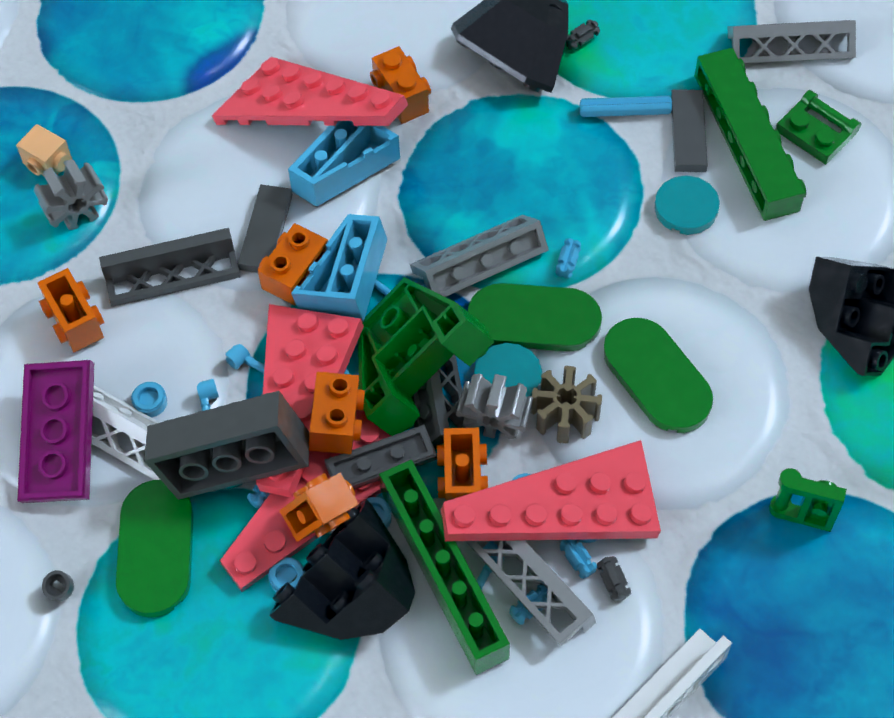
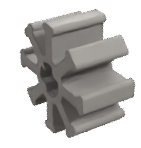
(71, 194)
(494, 406)

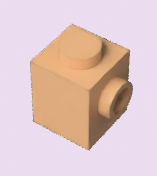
(43, 150)

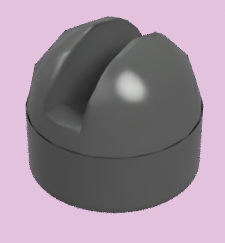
(54, 593)

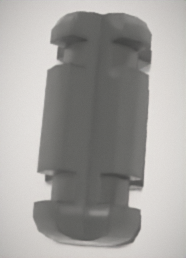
(582, 34)
(614, 578)

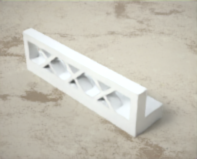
(127, 420)
(677, 678)

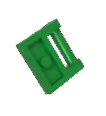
(813, 134)
(819, 504)

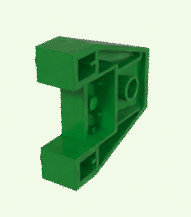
(406, 344)

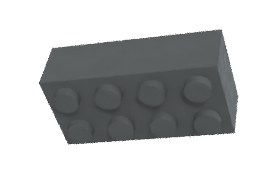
(227, 445)

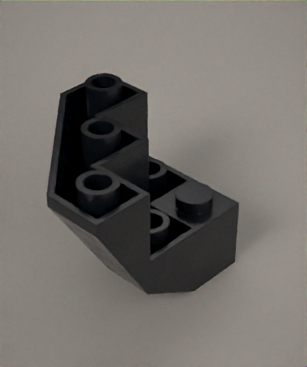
(518, 37)
(855, 311)
(351, 582)

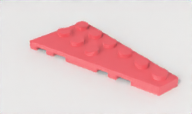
(298, 95)
(296, 349)
(579, 500)
(267, 535)

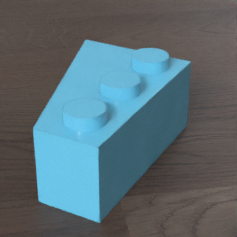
(341, 160)
(346, 271)

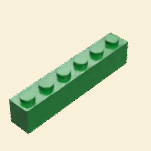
(749, 134)
(444, 568)

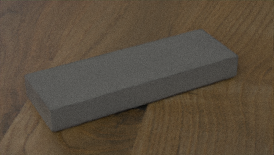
(689, 131)
(265, 225)
(372, 459)

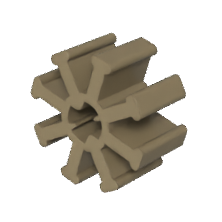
(566, 404)

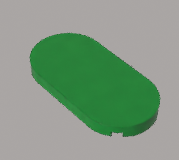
(537, 316)
(658, 375)
(154, 550)

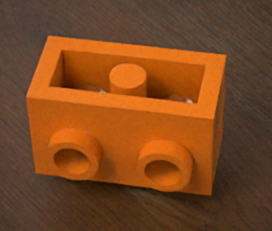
(399, 74)
(290, 261)
(69, 306)
(334, 413)
(461, 461)
(319, 506)

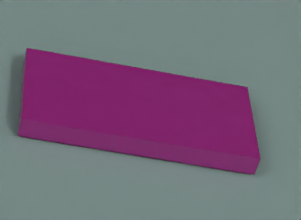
(56, 432)

